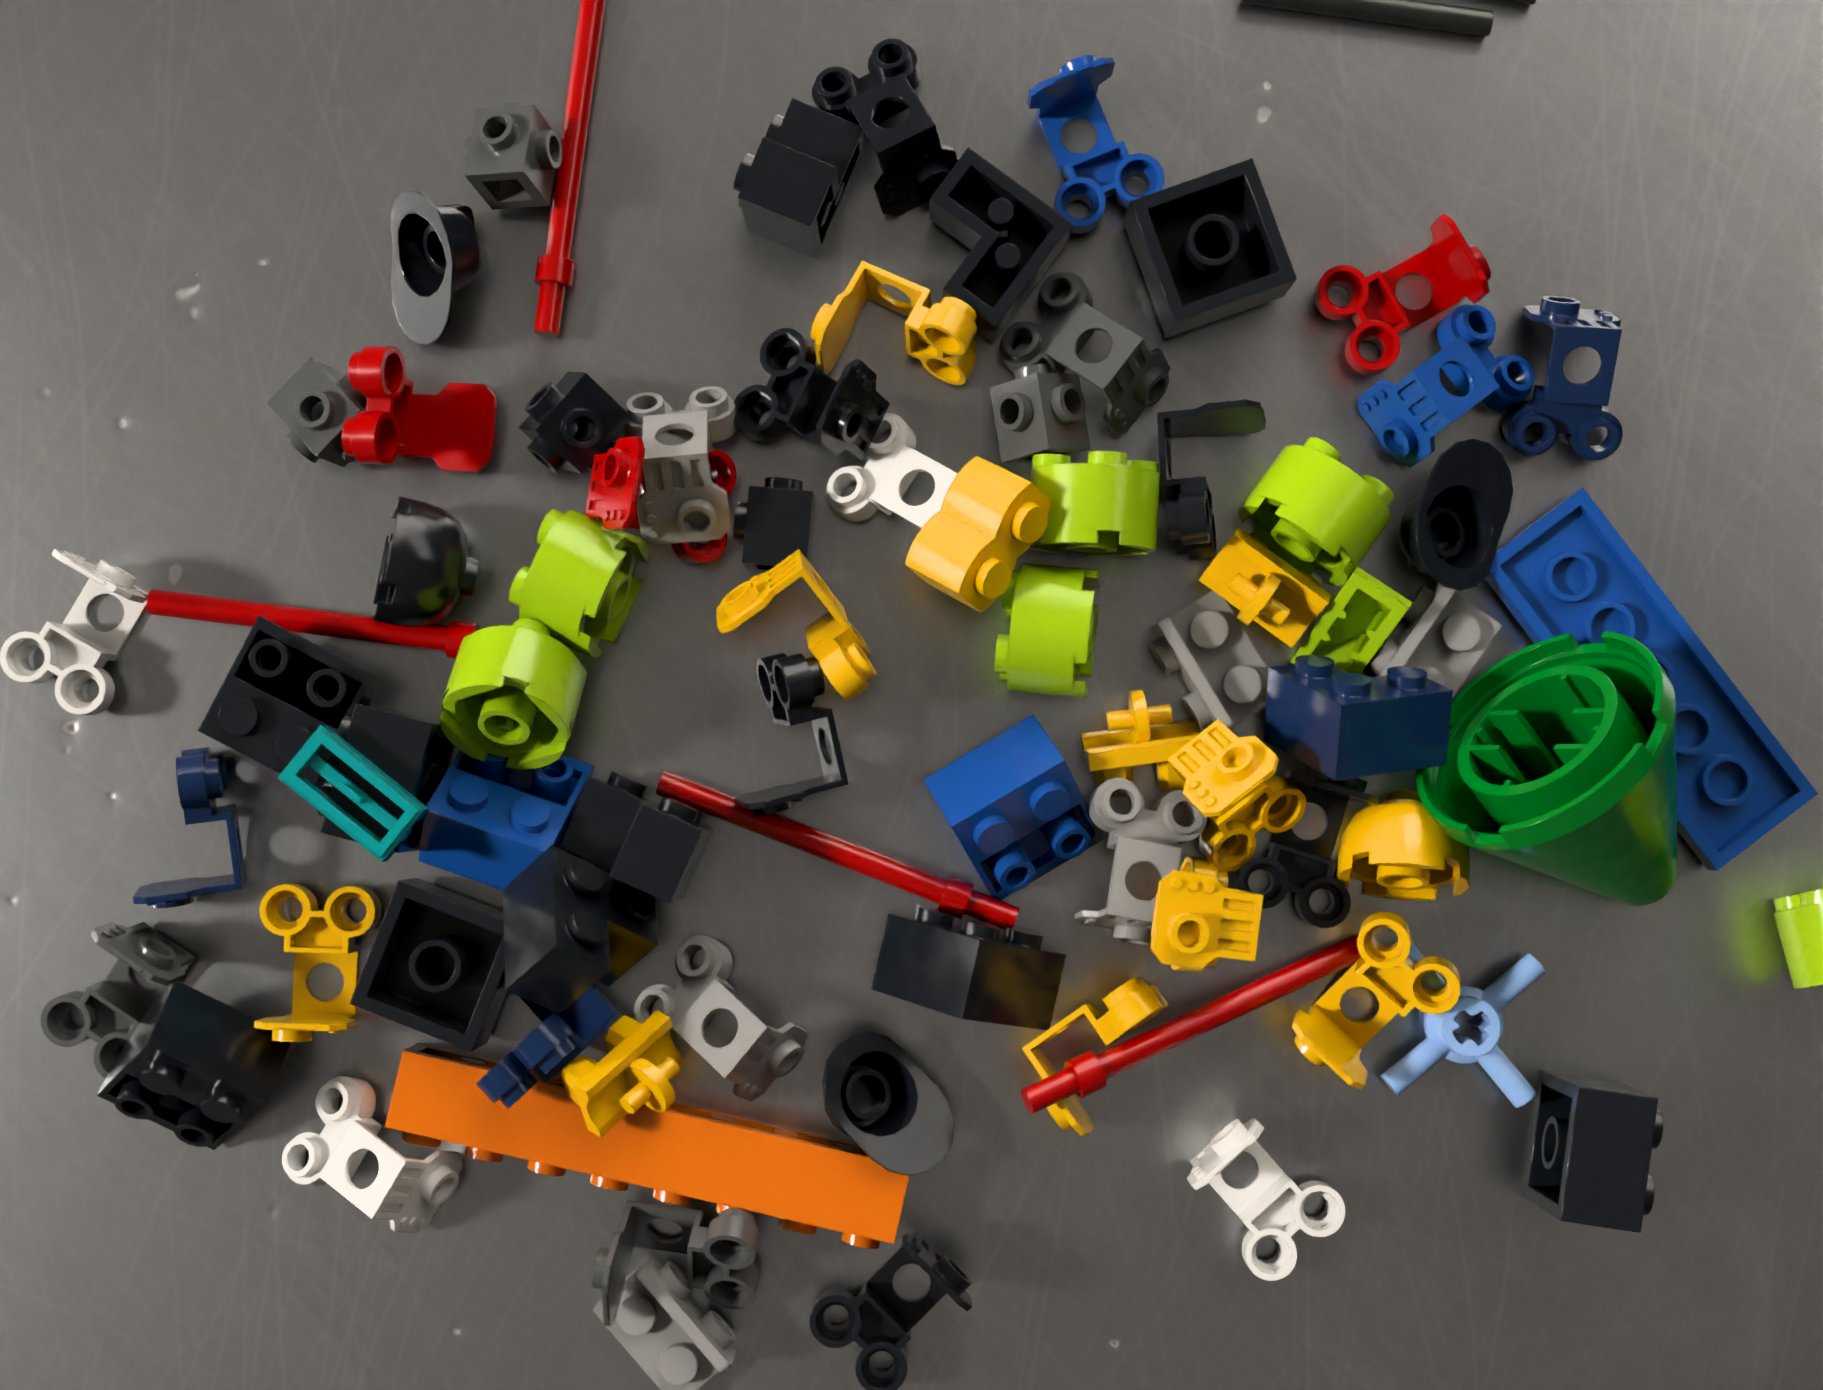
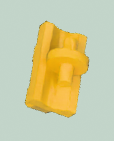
(1265, 587)
(1137, 738)
(629, 1076)

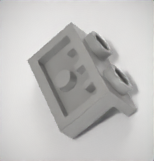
(1441, 637)
(1213, 661)
(668, 1329)

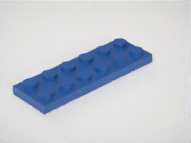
(1583, 580)

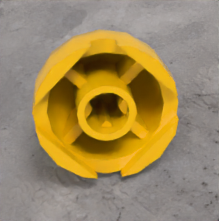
(1401, 851)

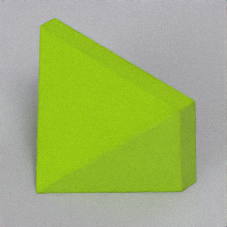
(1356, 623)

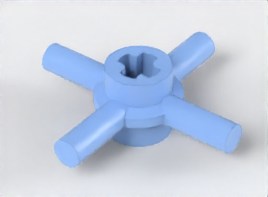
(1482, 1041)

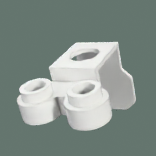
(888, 477)
(75, 647)
(404, 1189)
(1270, 1204)

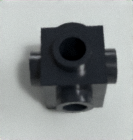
(572, 423)

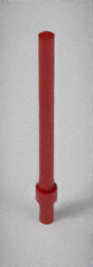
(555, 268)
(309, 621)
(952, 895)
(1089, 1072)

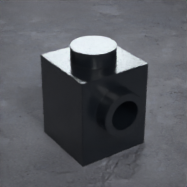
(775, 522)

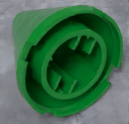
(1567, 766)

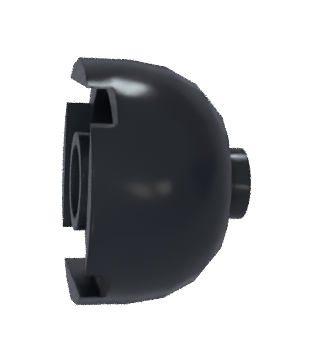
(422, 566)

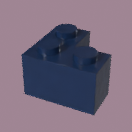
(1357, 722)

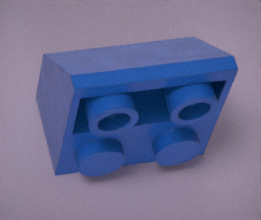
(1014, 808)
(499, 819)

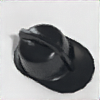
(431, 262)
(1459, 516)
(887, 1104)

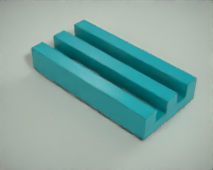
(398, 827)

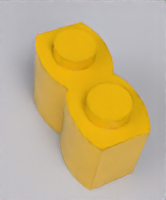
(979, 533)

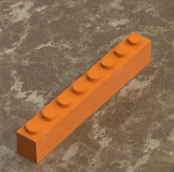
(676, 1152)

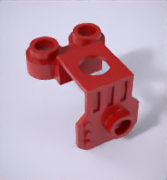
(1447, 265)
(449, 427)
(616, 487)

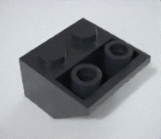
(281, 695)
(195, 1067)

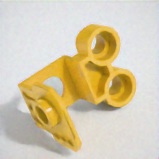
(934, 334)
(830, 638)
(1236, 789)
(1203, 918)
(318, 939)
(1128, 1009)
(1333, 1038)

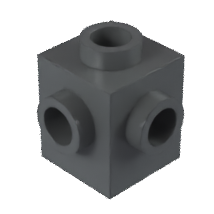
(512, 156)
(316, 408)
(1039, 414)

